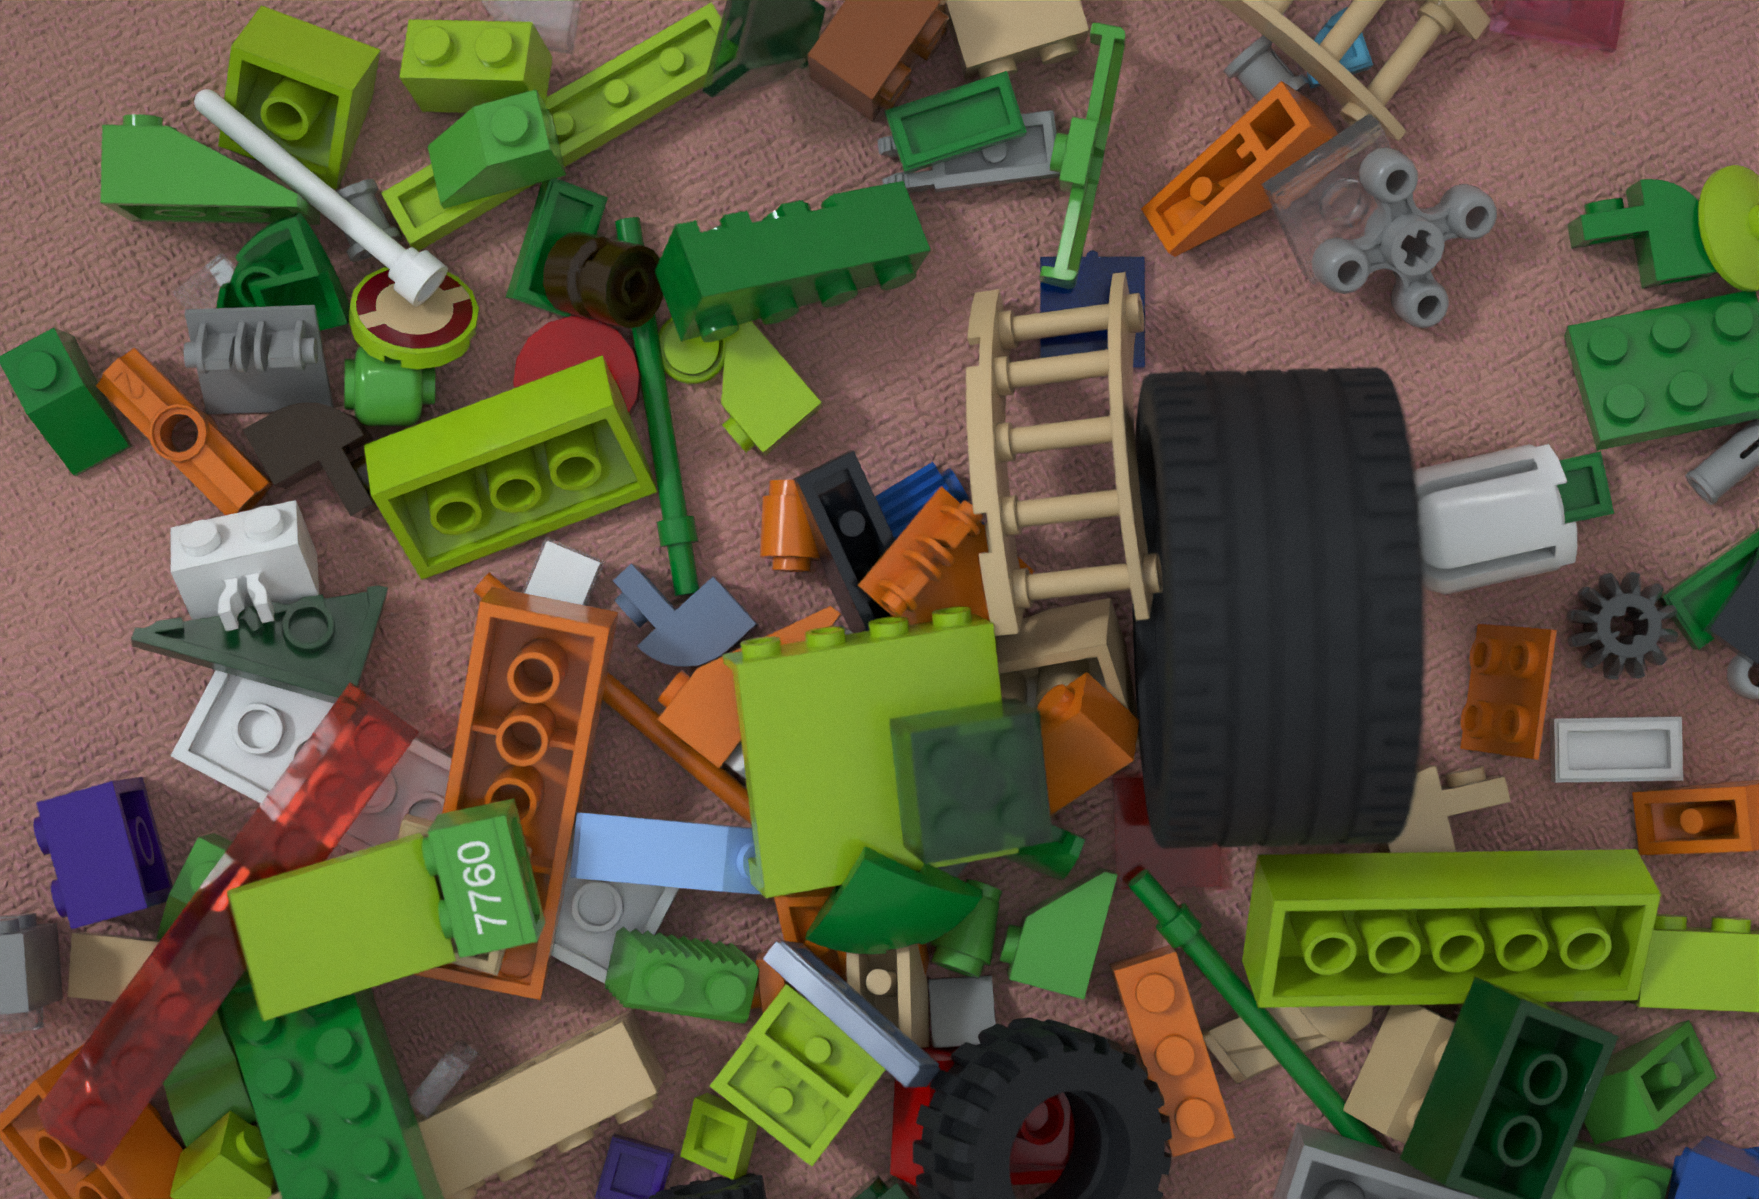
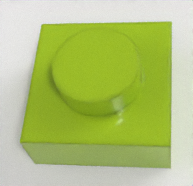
(719, 1136)

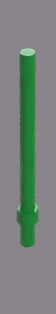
(677, 529)
(1182, 929)

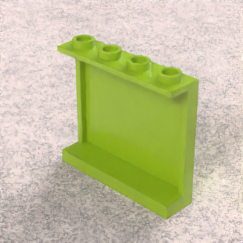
(823, 741)

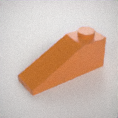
(1227, 178)
(705, 706)

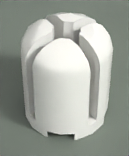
(1493, 519)

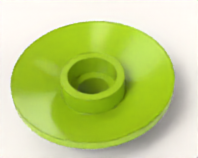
(1731, 225)

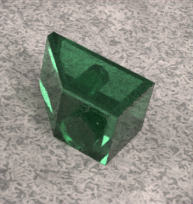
(761, 43)

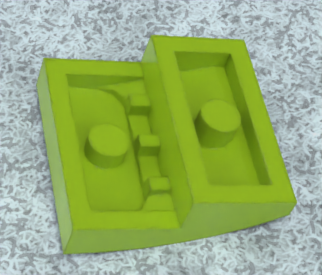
(798, 1075)

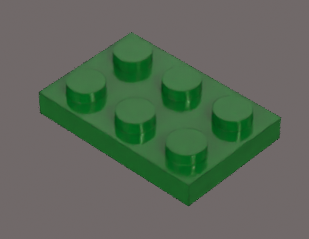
(1668, 369)

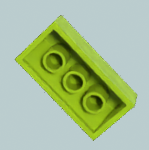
(509, 468)

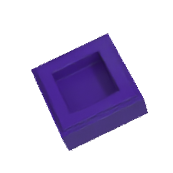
(633, 1169)

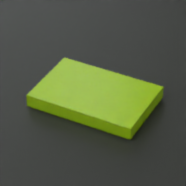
(339, 926)

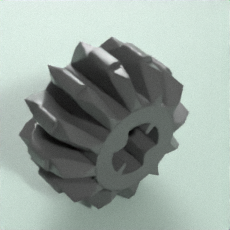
(1629, 649)

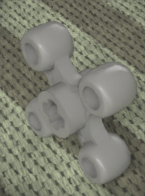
(1404, 238)

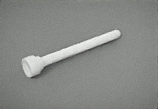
(414, 272)

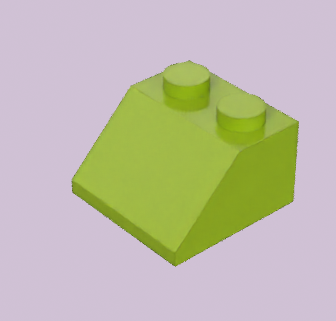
(301, 89)

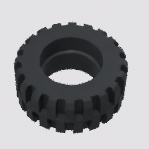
(1010, 1073)

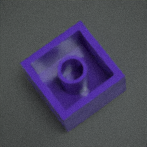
(103, 851)

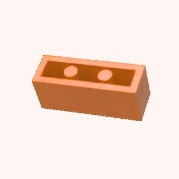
(1172, 1048)

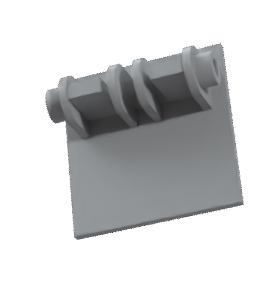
(257, 358)

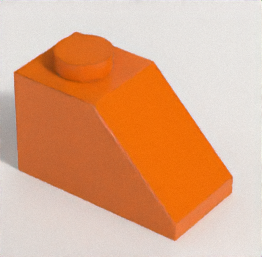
(1083, 738)
(1698, 818)

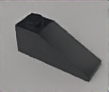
(847, 533)

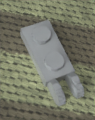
(1005, 163)

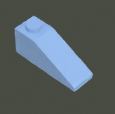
(663, 853)

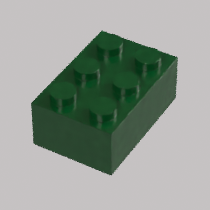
(1508, 1096)

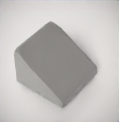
(960, 1009)

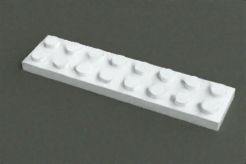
(252, 733)

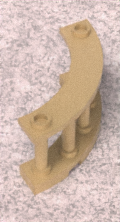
(1323, 60)
(996, 442)

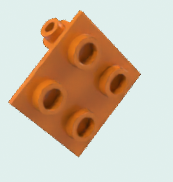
(933, 563)
(1508, 690)

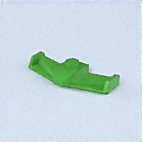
(1081, 156)

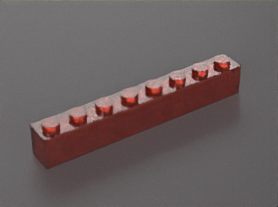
(201, 950)

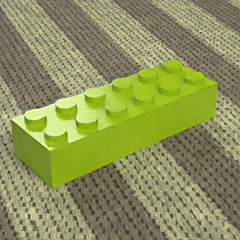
(1432, 921)

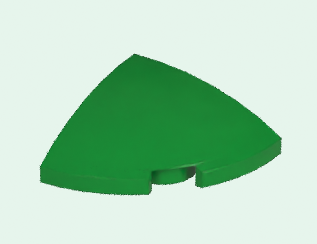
(287, 268)
(890, 906)

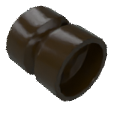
(603, 279)

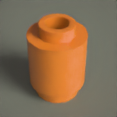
(786, 530)

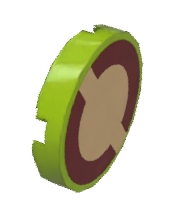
(416, 335)

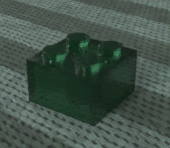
(971, 780)

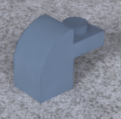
(687, 636)

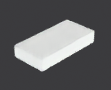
(1616, 749)

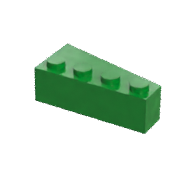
(789, 260)

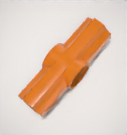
(157, 407)

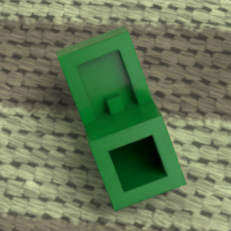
(1663, 227)

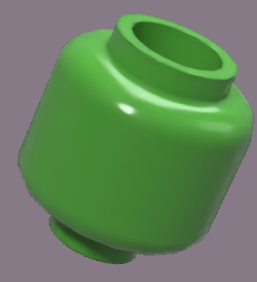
(386, 392)

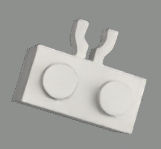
(244, 562)

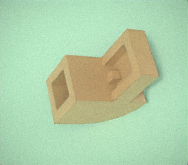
(1428, 820)

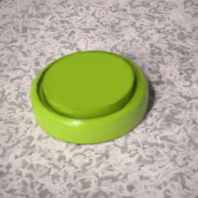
(691, 359)

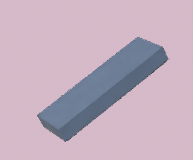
(852, 1013)

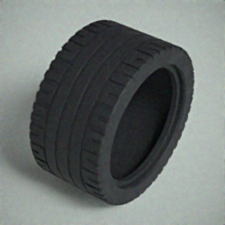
(1288, 611)

